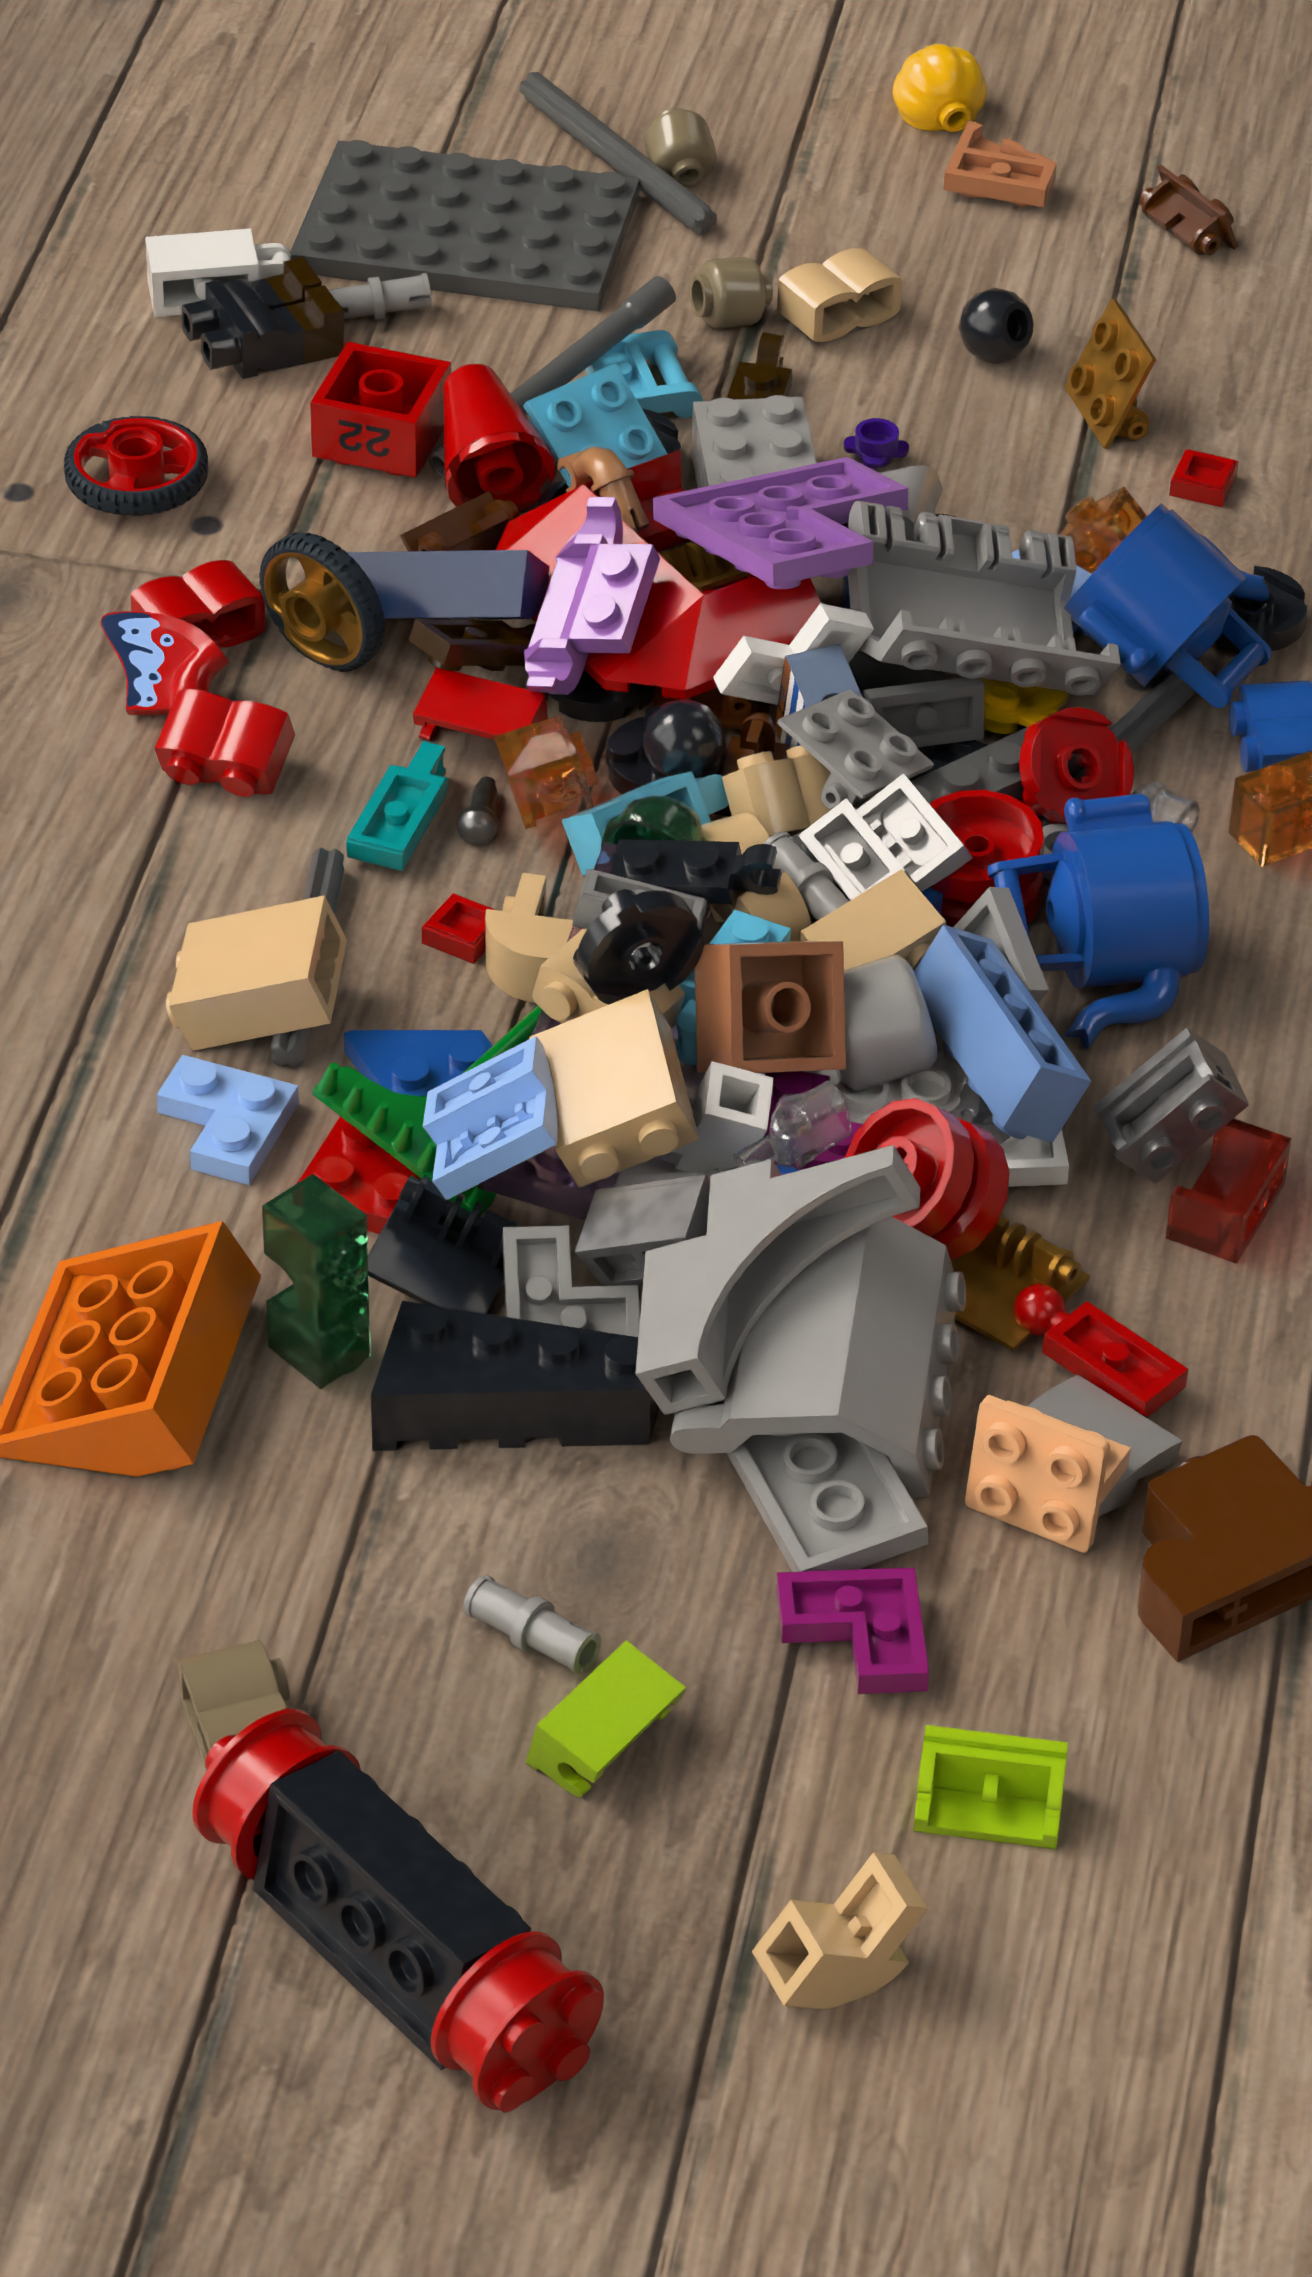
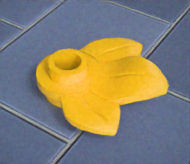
(1012, 705)

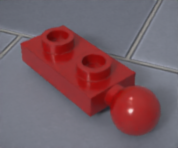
(1100, 1349)

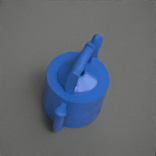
(1168, 603)
(1121, 906)

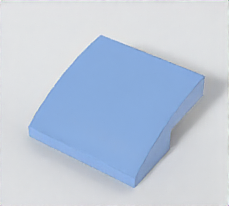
(491, 1118)

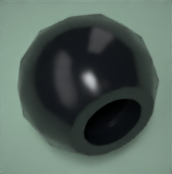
(996, 325)
(683, 739)

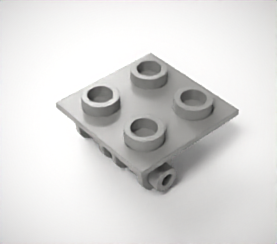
(854, 746)

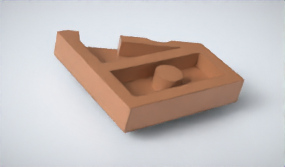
(997, 171)

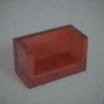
(1231, 1192)

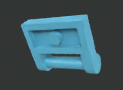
(661, 351)

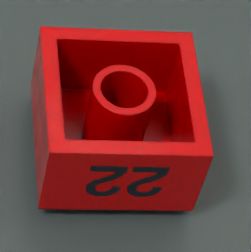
(379, 409)

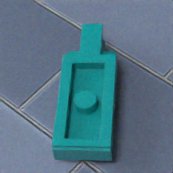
(400, 810)

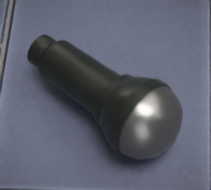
(478, 822)

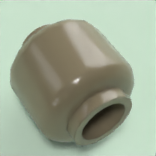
(681, 145)
(730, 292)

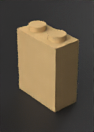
(257, 973)
(617, 1089)

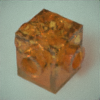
(1101, 526)

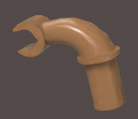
(609, 480)

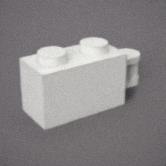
(185, 262)

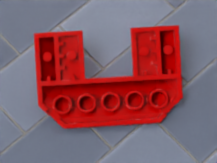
(681, 630)

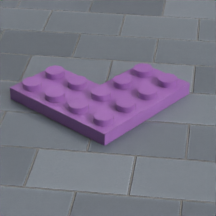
(783, 521)

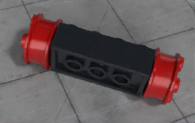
(396, 1911)

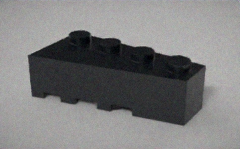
(506, 1380)

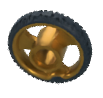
(323, 602)

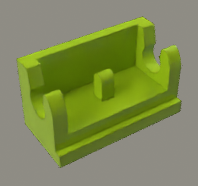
(602, 1718)
(990, 1786)

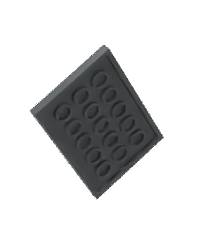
(468, 224)

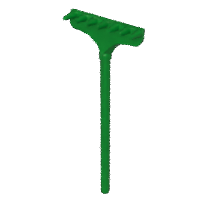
(397, 1119)

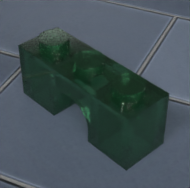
(323, 1247)

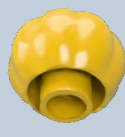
(940, 88)

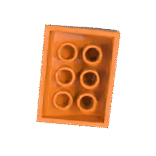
(130, 1354)

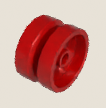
(992, 830)
(954, 1163)

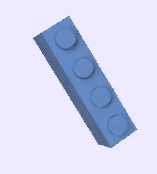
(999, 1035)

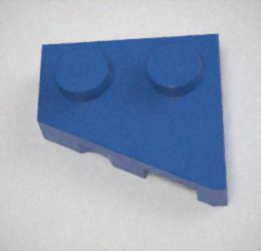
(414, 1059)

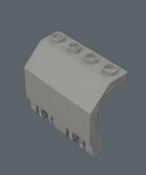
(970, 606)
(851, 1351)

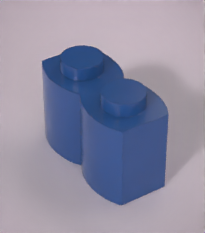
(1272, 722)

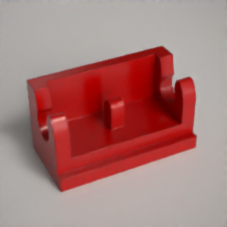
(475, 706)

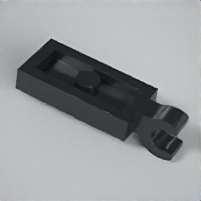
(699, 867)

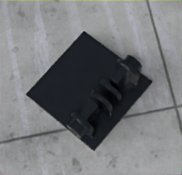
(440, 1249)

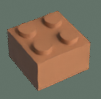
(771, 1006)

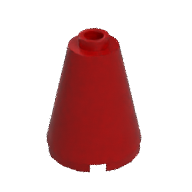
(490, 441)

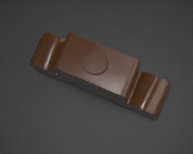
(1224, 1547)

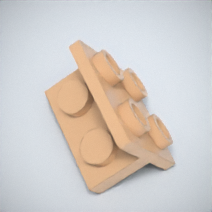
(1041, 1472)

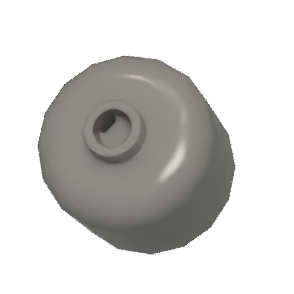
(885, 1024)

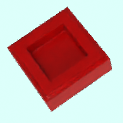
(1203, 478)
(457, 928)

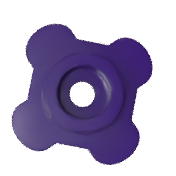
(876, 443)

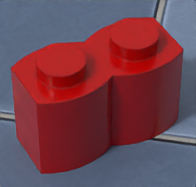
(209, 597)
(224, 742)

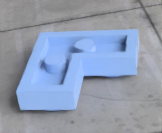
(239, 1113)

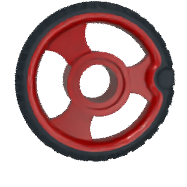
(137, 465)

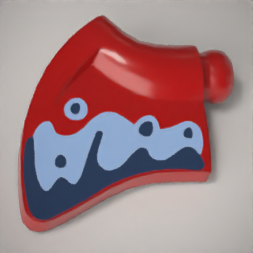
(160, 658)

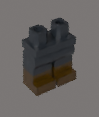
(266, 321)

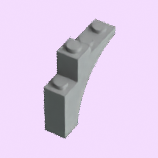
(759, 1236)

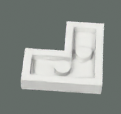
(757, 664)

